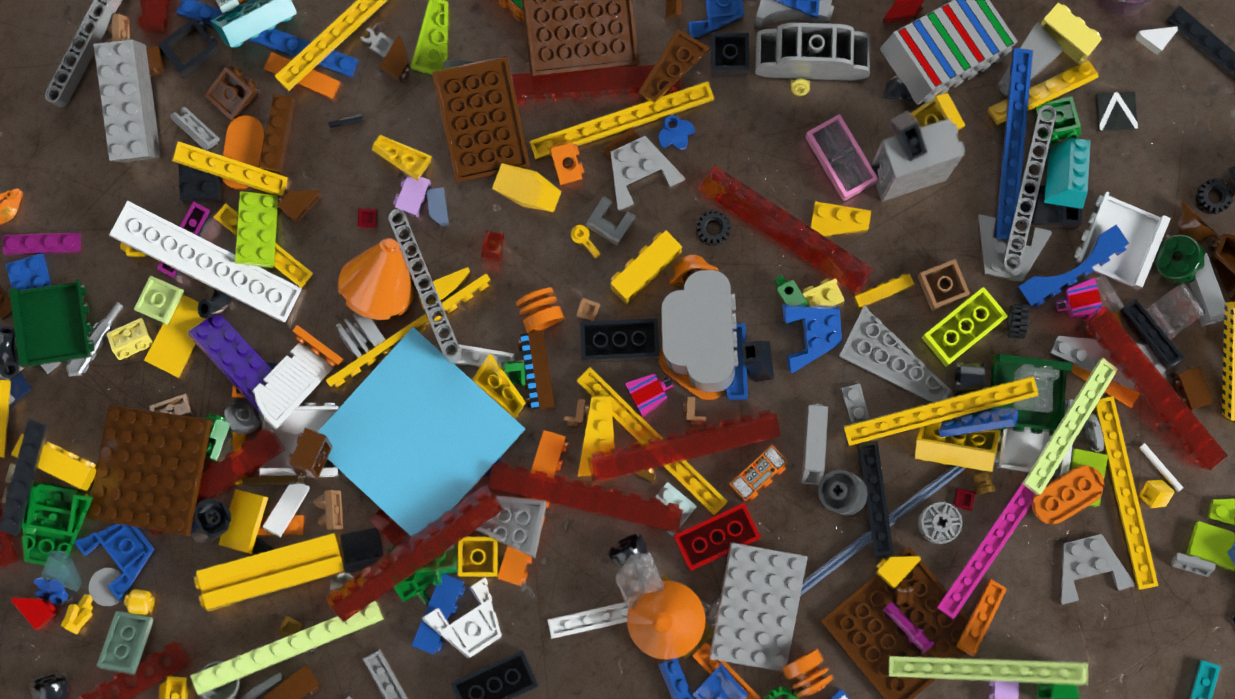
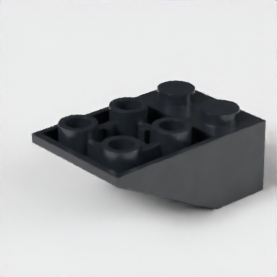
(1051, 214)

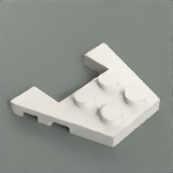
(474, 629)

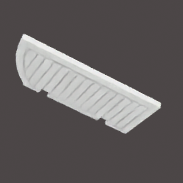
(290, 384)

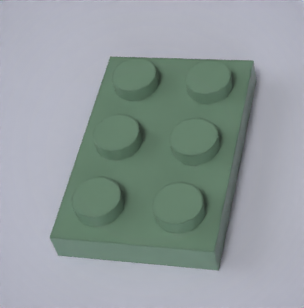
(125, 642)

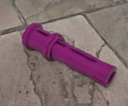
(914, 635)

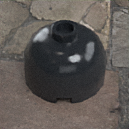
(896, 90)
(628, 546)
(50, 687)

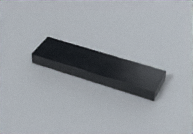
(1152, 334)

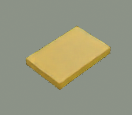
(246, 516)

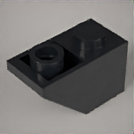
(758, 360)

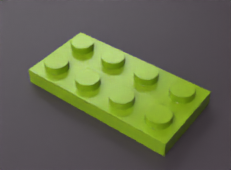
(256, 229)

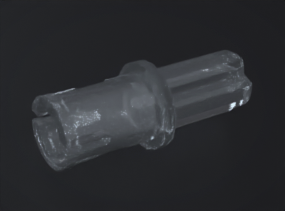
(1109, 293)

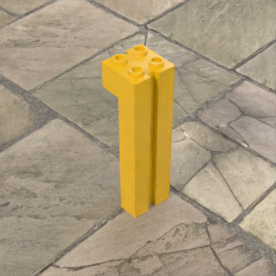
(268, 572)

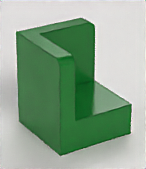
(515, 371)

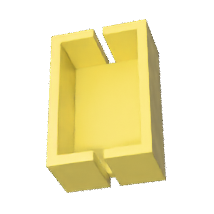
(1071, 33)

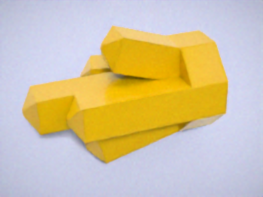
(78, 614)

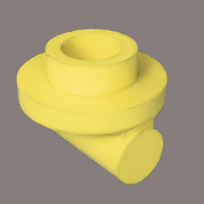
(800, 86)

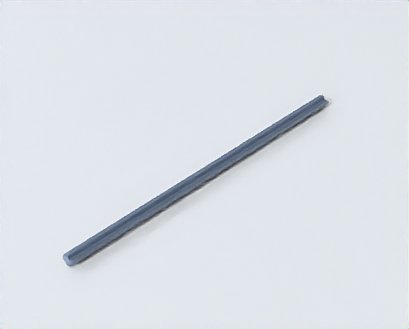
(894, 516)

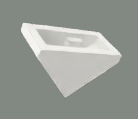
(1156, 38)

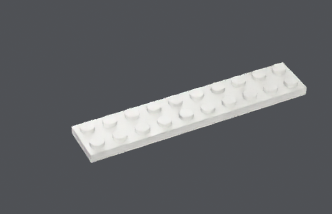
(205, 262)

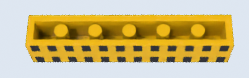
(1228, 384)

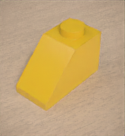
(896, 568)

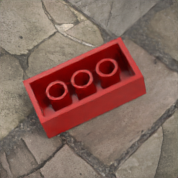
(713, 537)

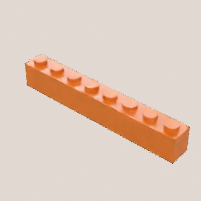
(547, 461)

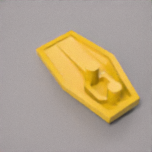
(526, 188)

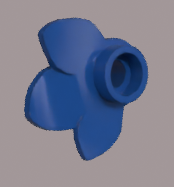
(677, 135)
(51, 590)

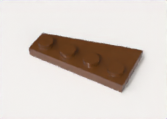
(673, 63)

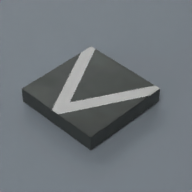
(1116, 111)

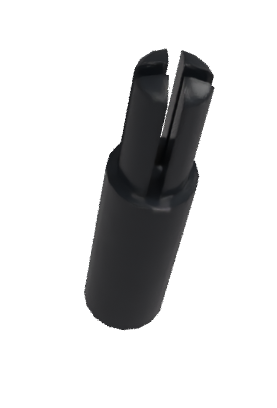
(347, 120)

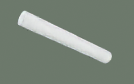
(1161, 468)

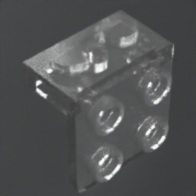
(1176, 310)
(1044, 381)
(638, 577)

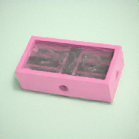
(841, 157)

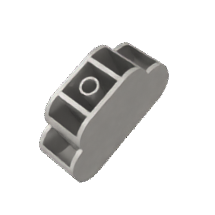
(813, 52)
(700, 331)

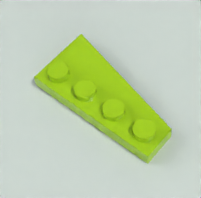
(433, 39)

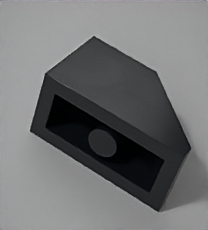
(909, 135)

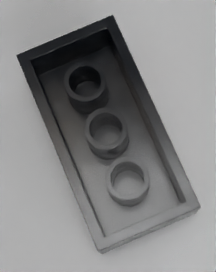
(619, 340)
(499, 680)

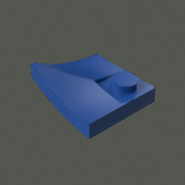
(720, 686)

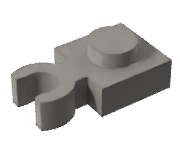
(380, 43)

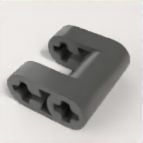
(607, 229)

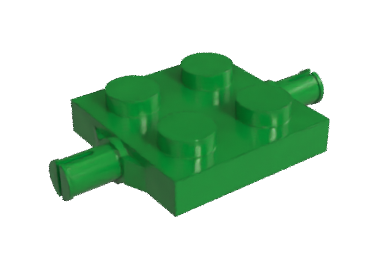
(444, 563)
(414, 586)

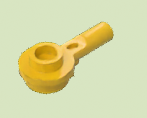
(581, 235)

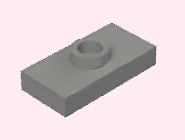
(1192, 564)

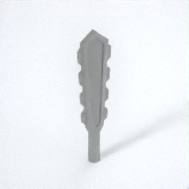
(80, 366)

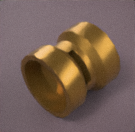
(985, 487)

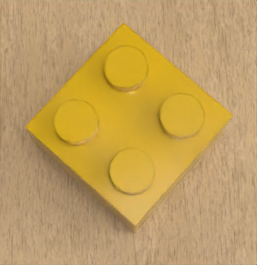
(478, 557)

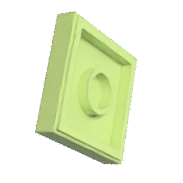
(158, 300)

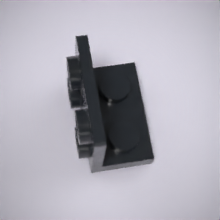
(361, 549)

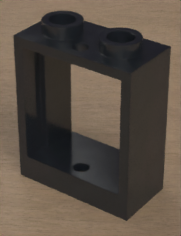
(198, 60)

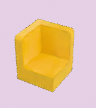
(1156, 493)

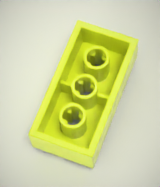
(966, 314)

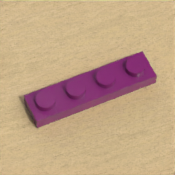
(41, 243)

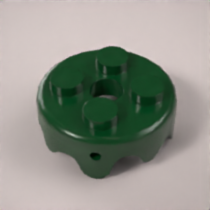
(1185, 268)

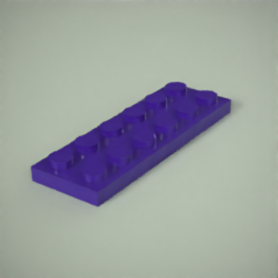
(231, 355)

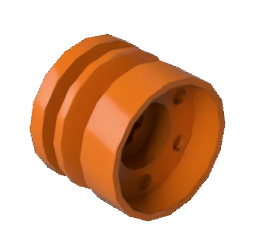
(540, 312)
(808, 673)

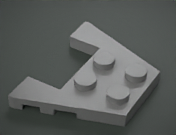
(636, 162)
(994, 251)
(1089, 558)

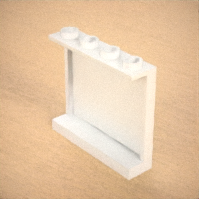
(1140, 228)
(303, 417)
(1022, 449)

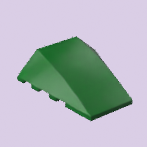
(52, 520)

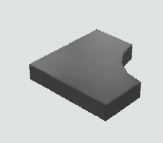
(258, 690)

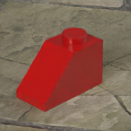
(903, 11)
(36, 611)

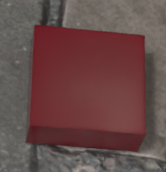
(367, 218)
(964, 499)

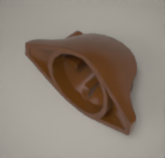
(1193, 226)

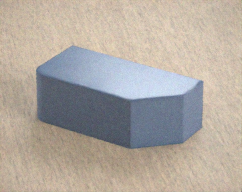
(437, 206)

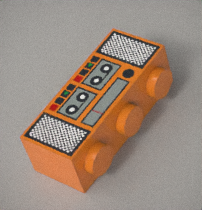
(759, 474)

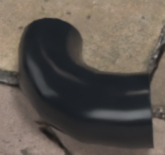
(215, 305)
(8, 365)

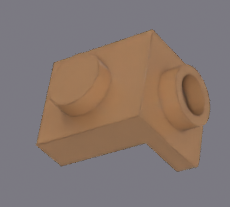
(689, 409)
(581, 411)

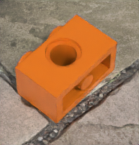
(559, 153)

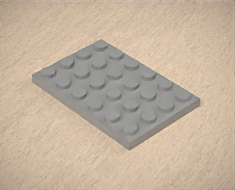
(758, 606)

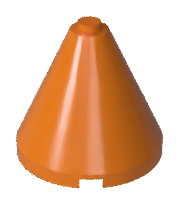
(377, 282)
(667, 621)

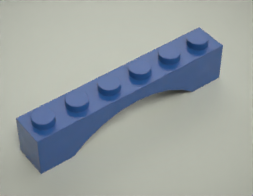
(1107, 244)

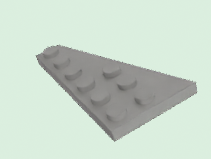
(1086, 354)
(886, 356)
(517, 524)

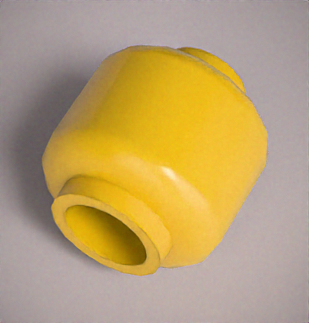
(139, 602)

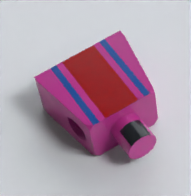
(1080, 299)
(648, 392)

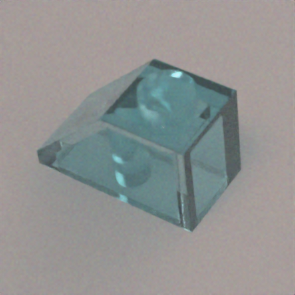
(62, 569)

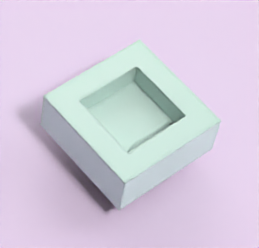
(227, 5)

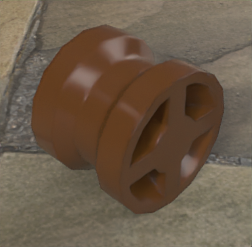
(904, 595)

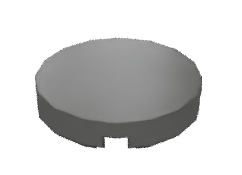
(1094, 433)
(99, 587)

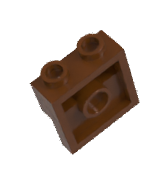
(231, 92)

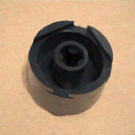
(969, 377)
(210, 521)

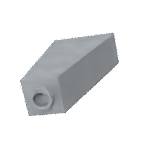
(1044, 52)
(1208, 294)
(814, 444)

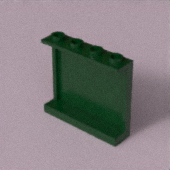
(51, 324)
(1003, 371)

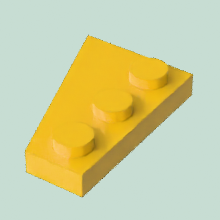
(404, 157)
(837, 219)
(498, 386)

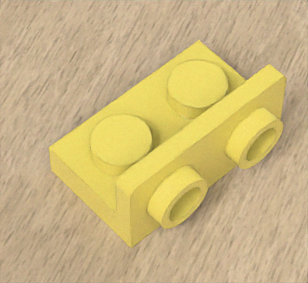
(825, 294)
(129, 339)

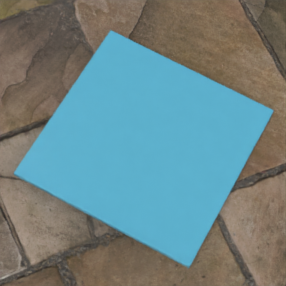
(418, 434)

